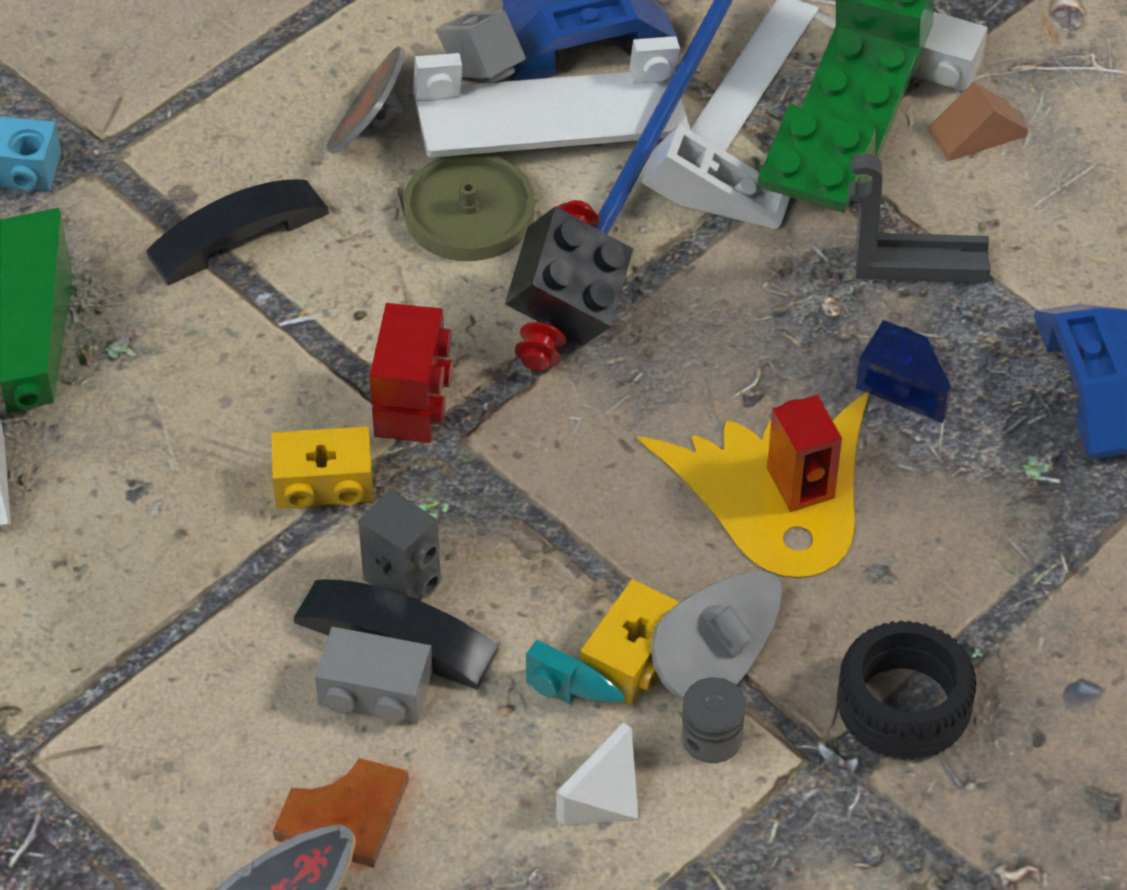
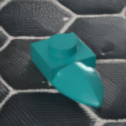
(565, 677)

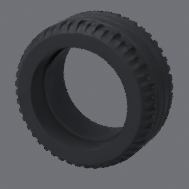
(914, 648)

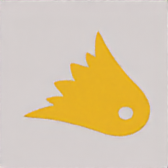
(750, 506)

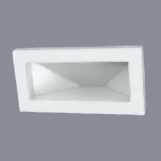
(602, 786)

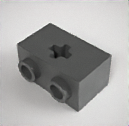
(400, 547)

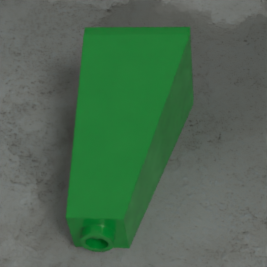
(33, 307)

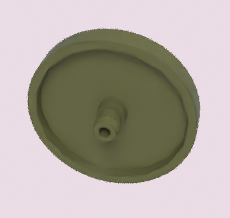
(469, 206)

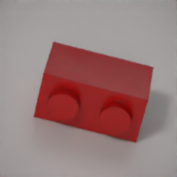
(803, 452)

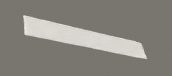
(753, 72)

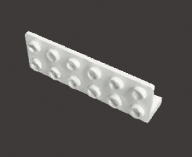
(542, 111)

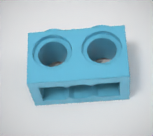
(28, 153)

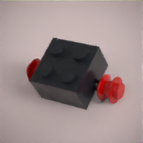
(566, 282)

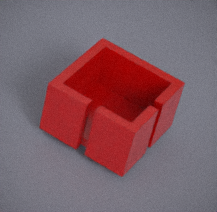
(410, 373)

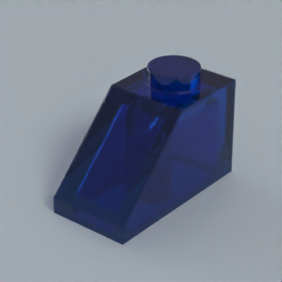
(904, 371)

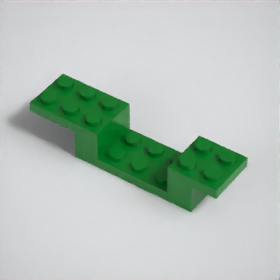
(848, 100)

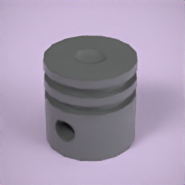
(713, 720)

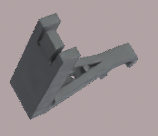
(909, 255)

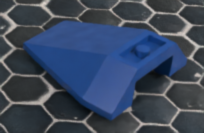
(561, 24)
(1096, 355)

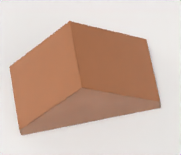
(976, 123)

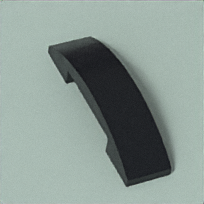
(231, 219)
(456, 648)

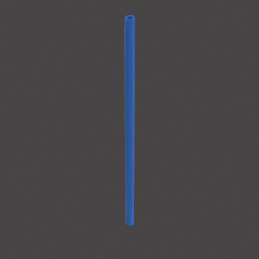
(662, 114)

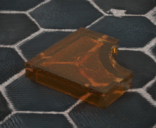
(360, 800)

